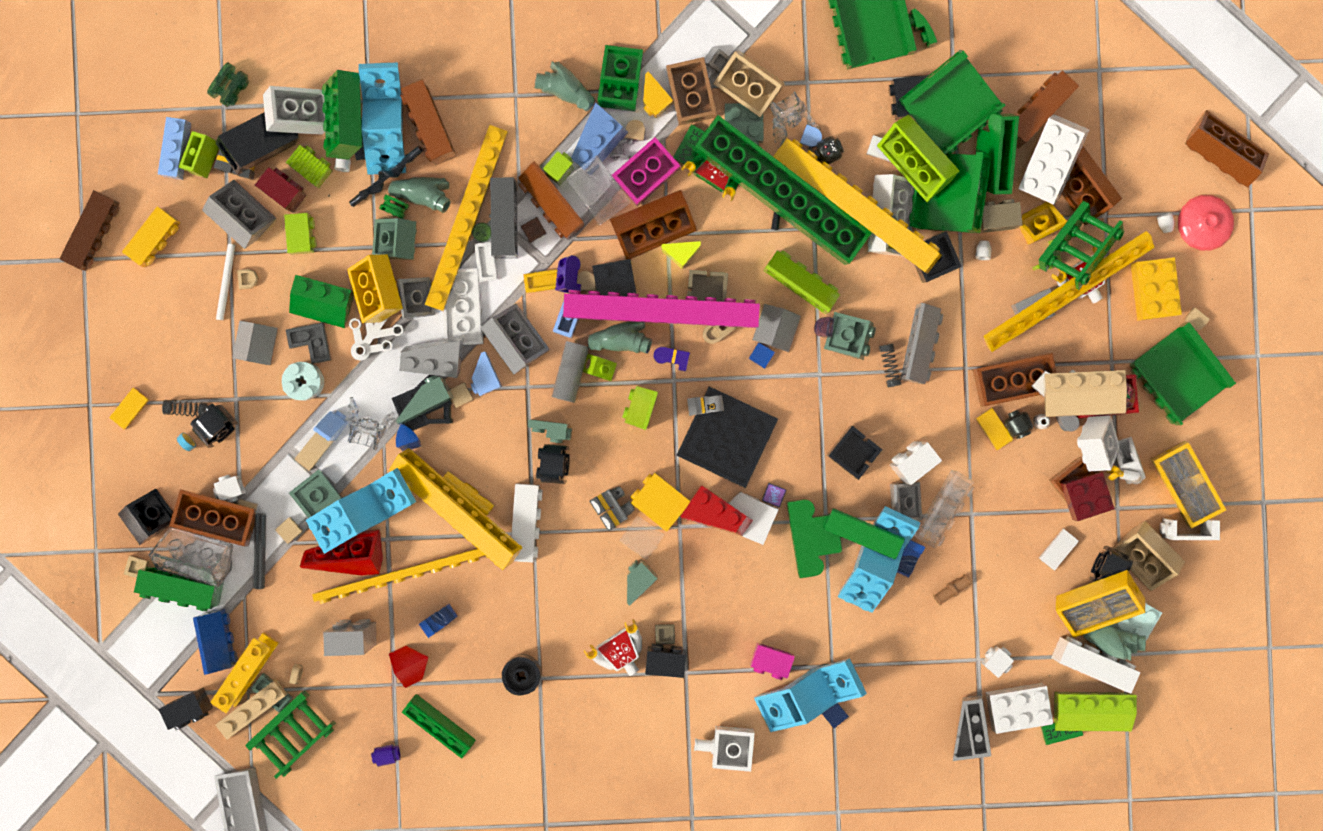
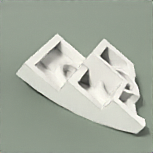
(759, 512)

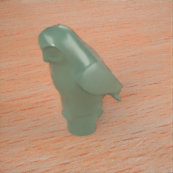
(564, 86)
(422, 191)
(621, 338)
(1117, 642)

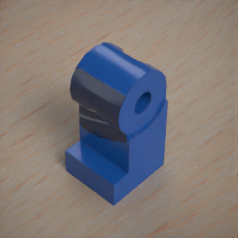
(909, 558)
(438, 620)

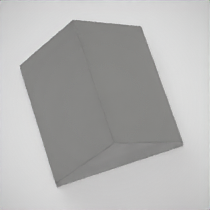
(413, 296)
(776, 327)
(254, 343)
(907, 499)

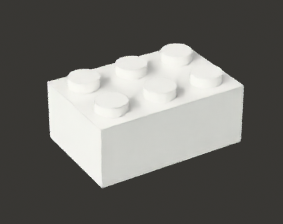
(294, 110)
(915, 462)
(1019, 708)

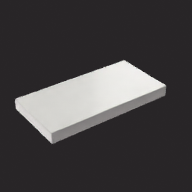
(463, 309)

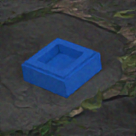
(761, 355)

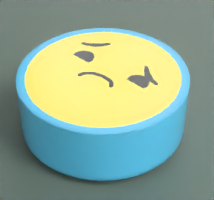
(186, 442)

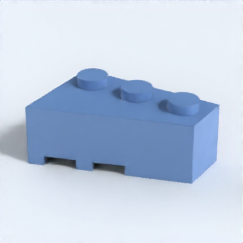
(598, 137)

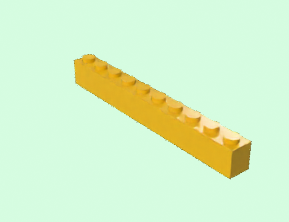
(858, 206)

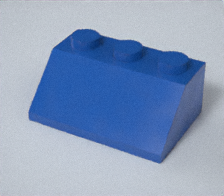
(215, 641)

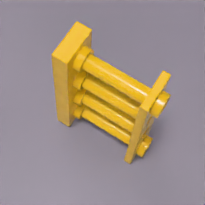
(244, 672)

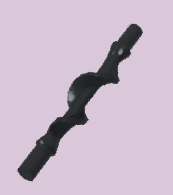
(384, 175)

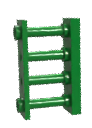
(1072, 229)
(273, 729)

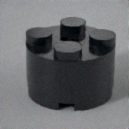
(213, 425)
(553, 464)
(1110, 563)
(511, 678)

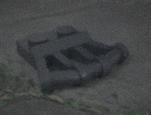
(402, 400)

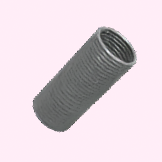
(569, 372)

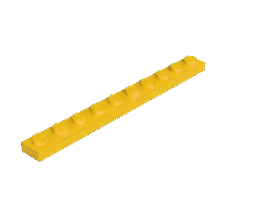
(466, 218)
(1067, 292)
(398, 576)

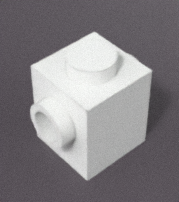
(229, 488)
(998, 660)

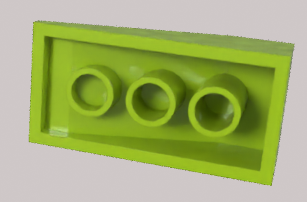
(640, 407)

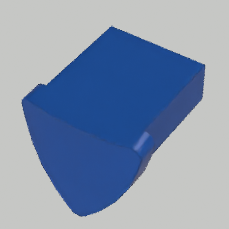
(406, 438)

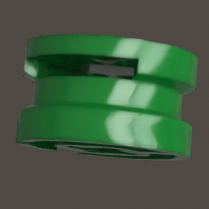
(392, 208)

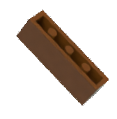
(89, 231)

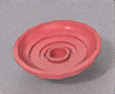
(1205, 222)

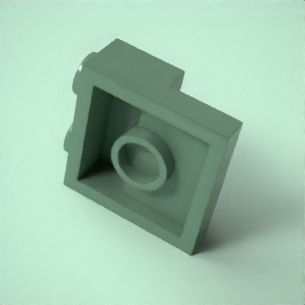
(745, 122)
(850, 336)
(555, 431)

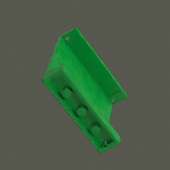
(872, 30)
(952, 103)
(960, 203)
(1181, 373)

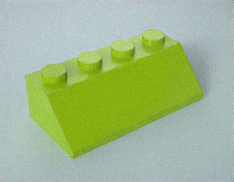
(917, 157)
(801, 282)
(1094, 711)

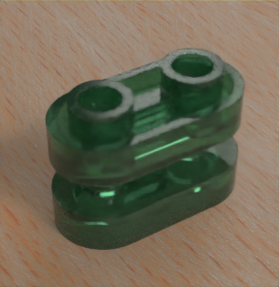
(238, 83)

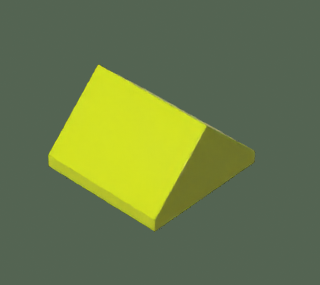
(681, 252)

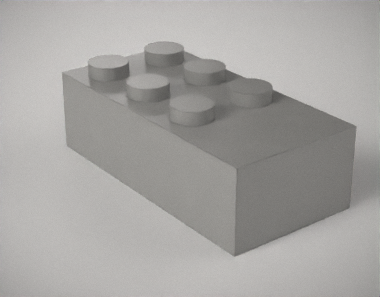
(349, 638)

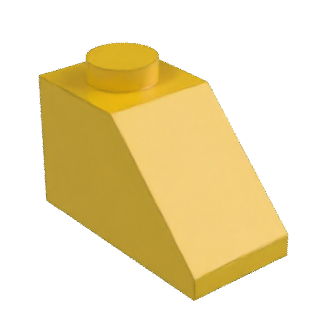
(655, 97)

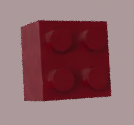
(284, 192)
(1087, 496)

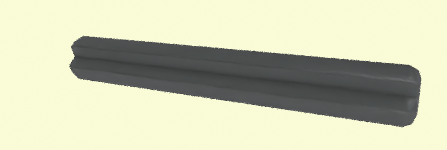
(259, 550)

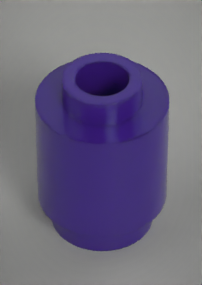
(386, 755)

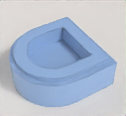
(811, 136)

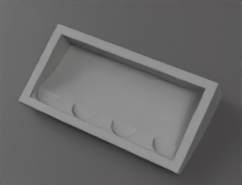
(240, 800)

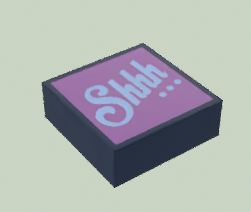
(774, 495)

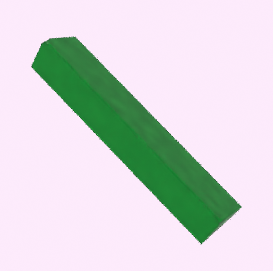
(864, 533)
(438, 726)

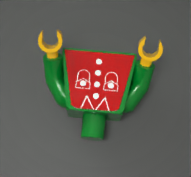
(711, 175)

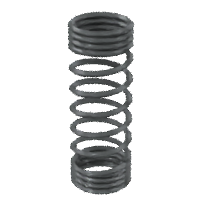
(886, 348)
(167, 408)

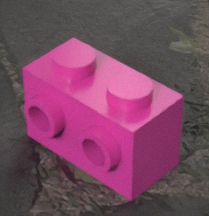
(772, 661)

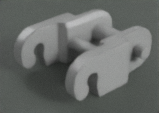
(622, 156)

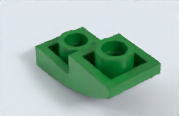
(919, 23)

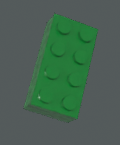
(342, 115)
(175, 588)

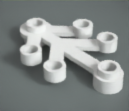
(373, 332)

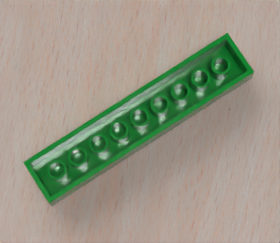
(782, 190)

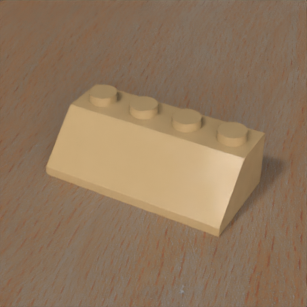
(1085, 393)

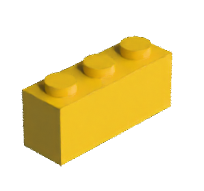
(151, 237)

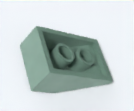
(428, 397)

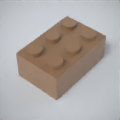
(691, 91)

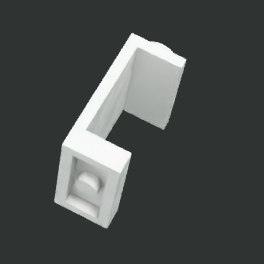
(1208, 530)

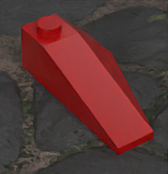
(356, 556)

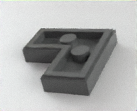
(312, 336)

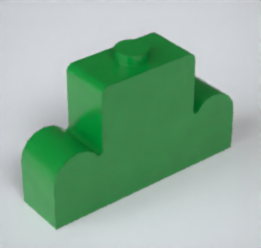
(1001, 144)
(810, 537)

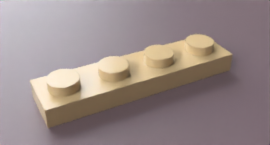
(251, 709)

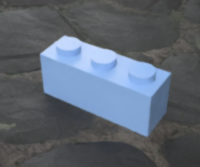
(173, 146)

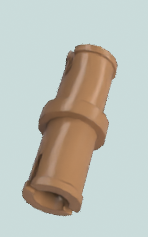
(952, 589)

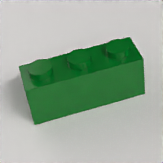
(320, 301)

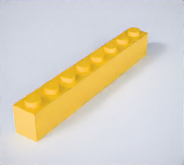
(456, 509)

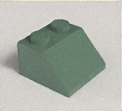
(394, 238)
(639, 580)

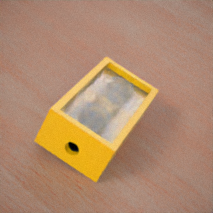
(1188, 484)
(1100, 604)

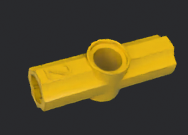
(470, 493)

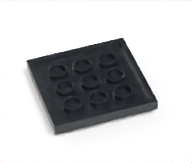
(728, 440)

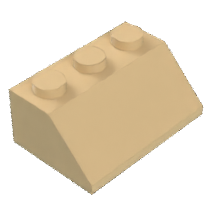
(749, 83)
(1151, 556)

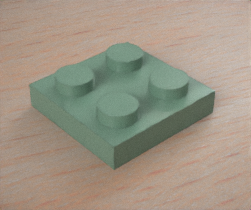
(315, 494)

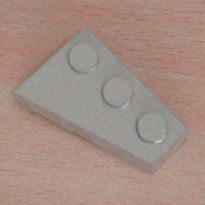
(433, 358)
(972, 731)

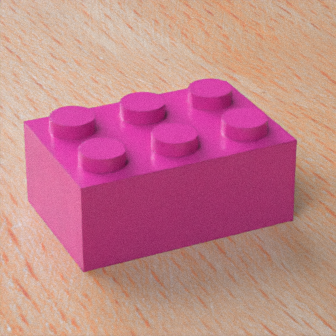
(646, 171)

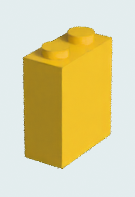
(659, 501)

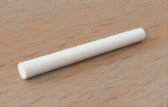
(225, 282)

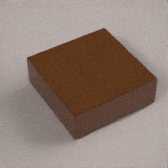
(533, 229)

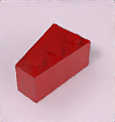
(714, 512)

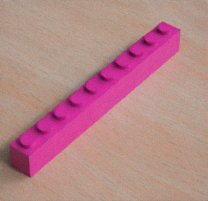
(661, 310)

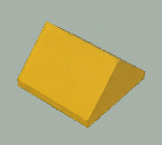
(1041, 222)

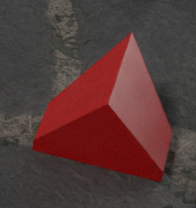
(408, 665)

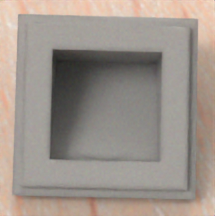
(716, 59)

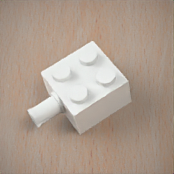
(1098, 443)
(730, 748)

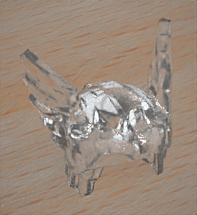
(789, 114)
(366, 429)

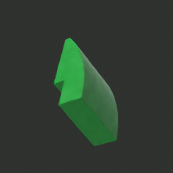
(620, 78)

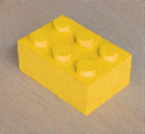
(374, 288)
(1156, 289)

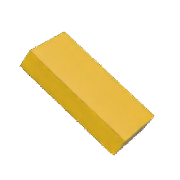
(540, 281)
(129, 408)
(994, 428)

